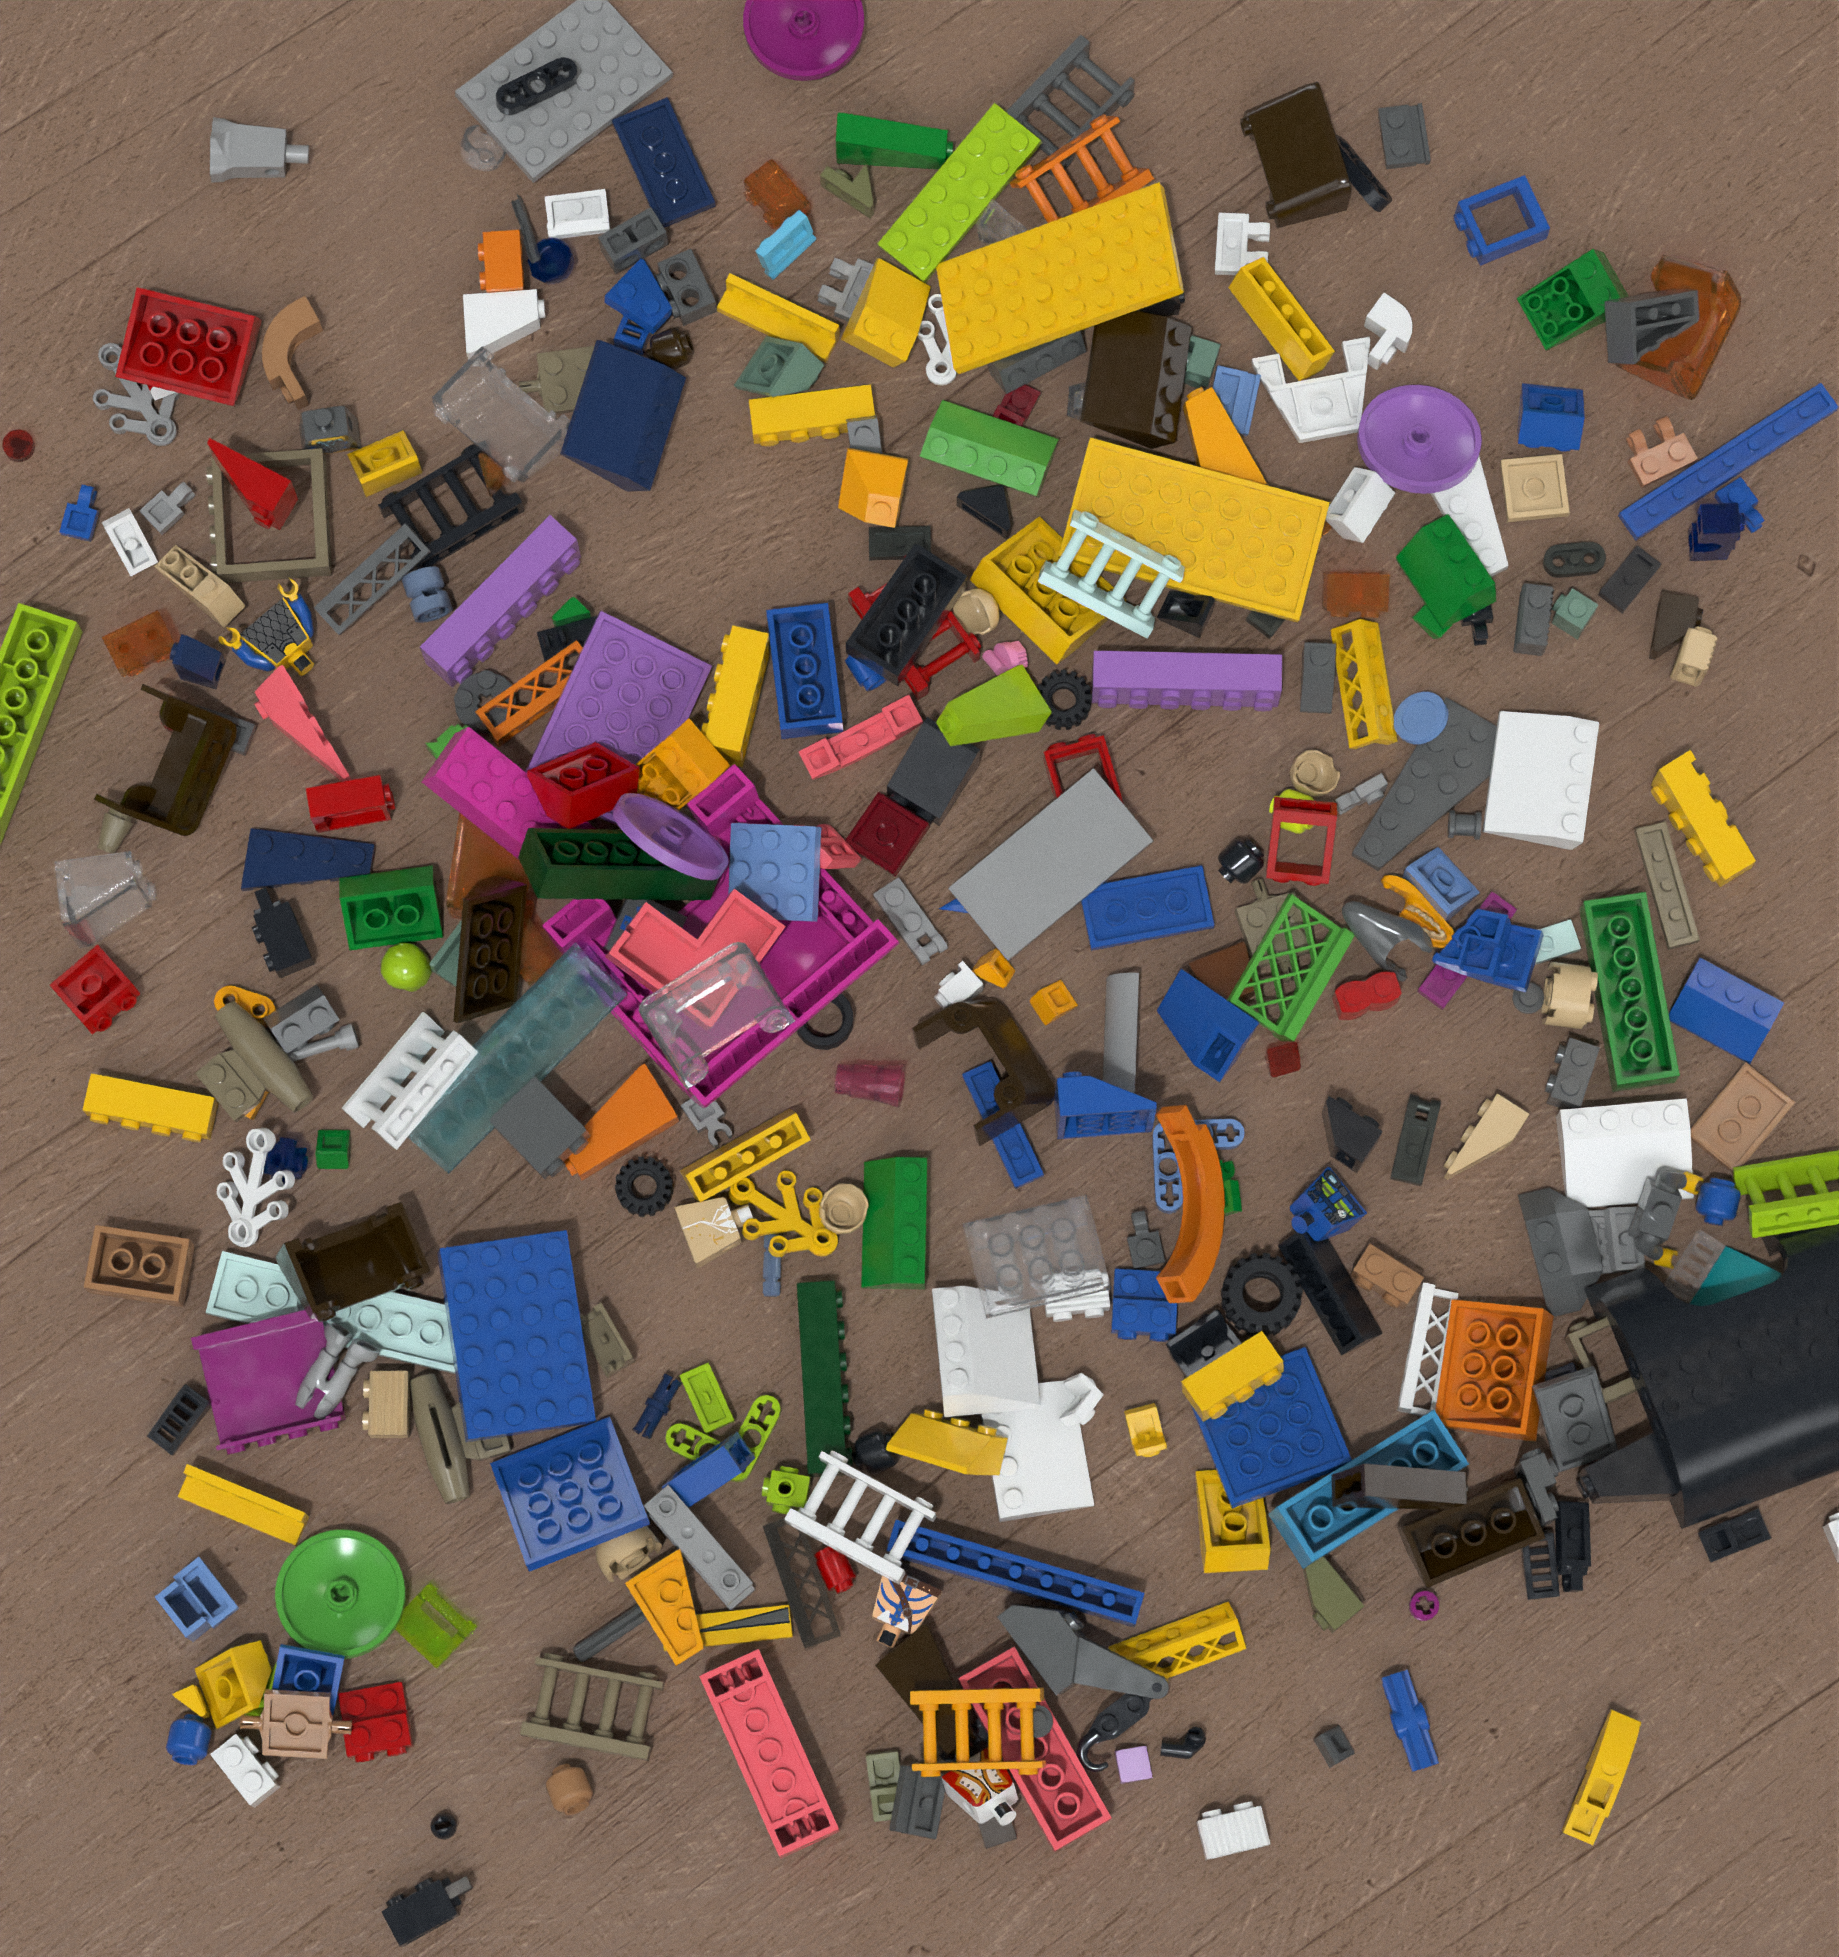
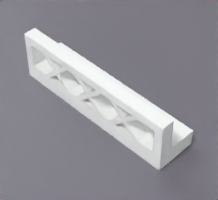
(1416, 1347)

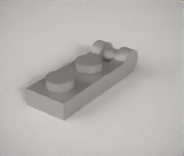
(909, 920)

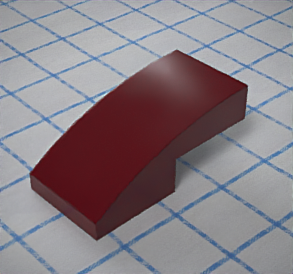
(1018, 405)

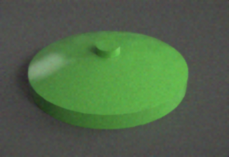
(340, 1593)

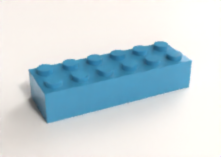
(1316, 1528)

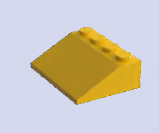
(1043, 614)

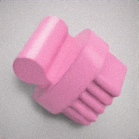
(1005, 657)

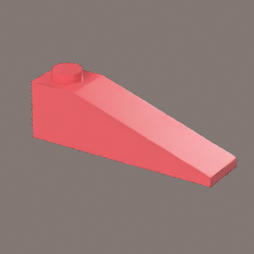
(288, 712)

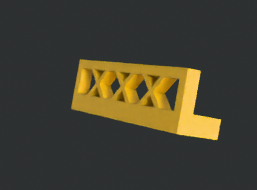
(778, 317)
(1369, 681)
(243, 1505)
(1178, 1638)

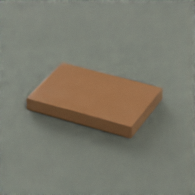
(1740, 1118)

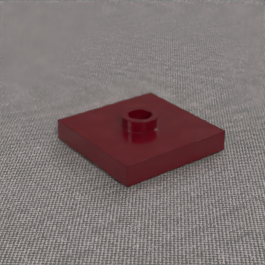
(887, 834)

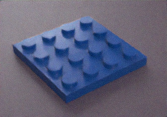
(1276, 1435)
(569, 1494)

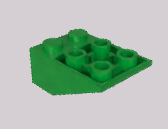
(1572, 299)

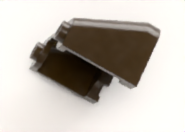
(1298, 156)
(354, 1263)

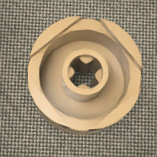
(1569, 995)

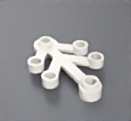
(932, 349)
(251, 1189)

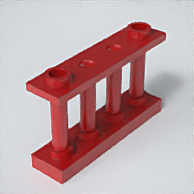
(919, 677)

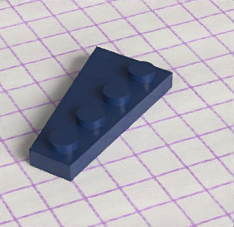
(301, 859)

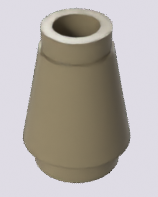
(114, 830)

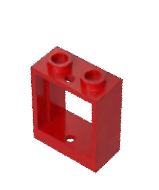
(1085, 746)
(350, 803)
(1308, 813)

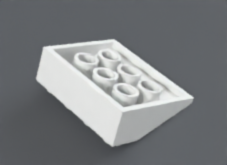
(1541, 778)
(1617, 1147)
(982, 1360)
(1042, 1460)

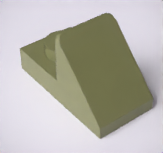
(854, 193)

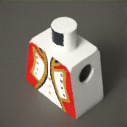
(983, 1791)

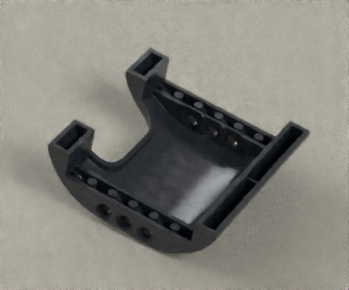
(1738, 1385)

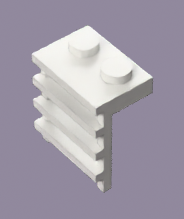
(577, 214)

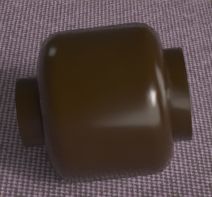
(671, 348)

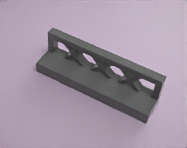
(368, 570)

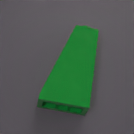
(890, 143)

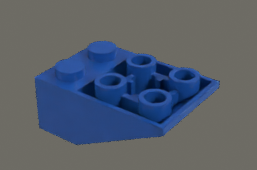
(1206, 1025)

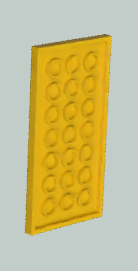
(1059, 278)
(1229, 533)

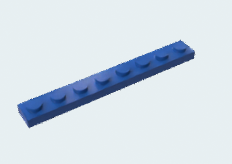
(1728, 461)

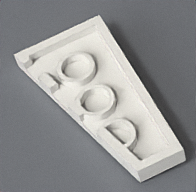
(1474, 516)

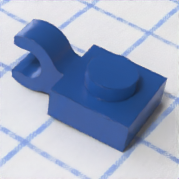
(1740, 493)
(80, 519)

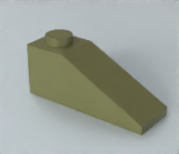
(1329, 1596)

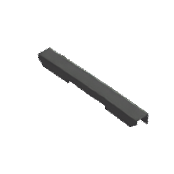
(529, 240)

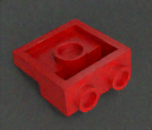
(95, 990)
(378, 1721)

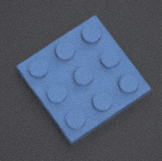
(777, 868)

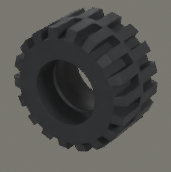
(1267, 1268)

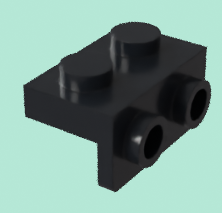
(1202, 1343)

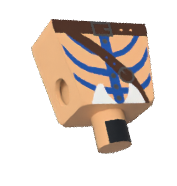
(902, 1607)

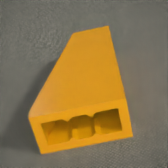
(1215, 438)

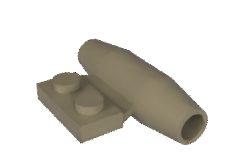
(254, 1065)
(444, 1439)

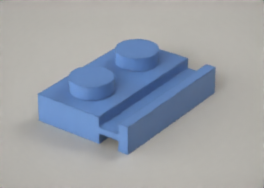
(1238, 394)

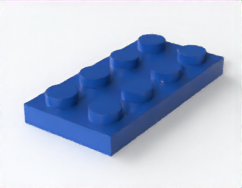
(1147, 908)

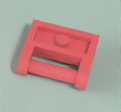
(835, 851)

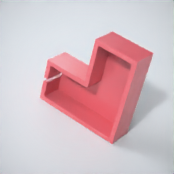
(662, 951)

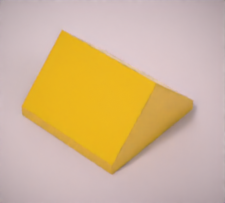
(385, 463)

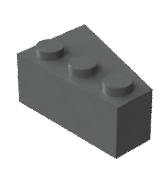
(1646, 320)

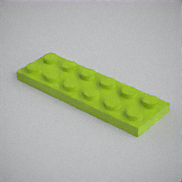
(959, 193)

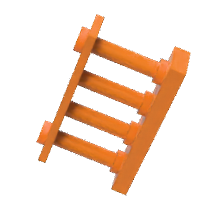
(1131, 180)

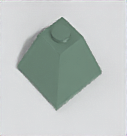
(779, 369)

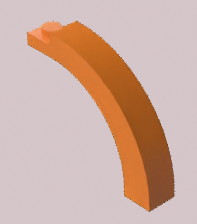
(1202, 1206)

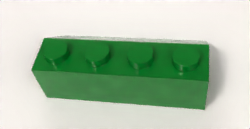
(895, 1223)

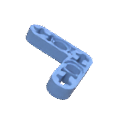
(1158, 1144)

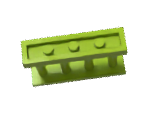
(1793, 1212)

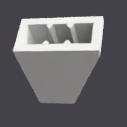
(500, 318)

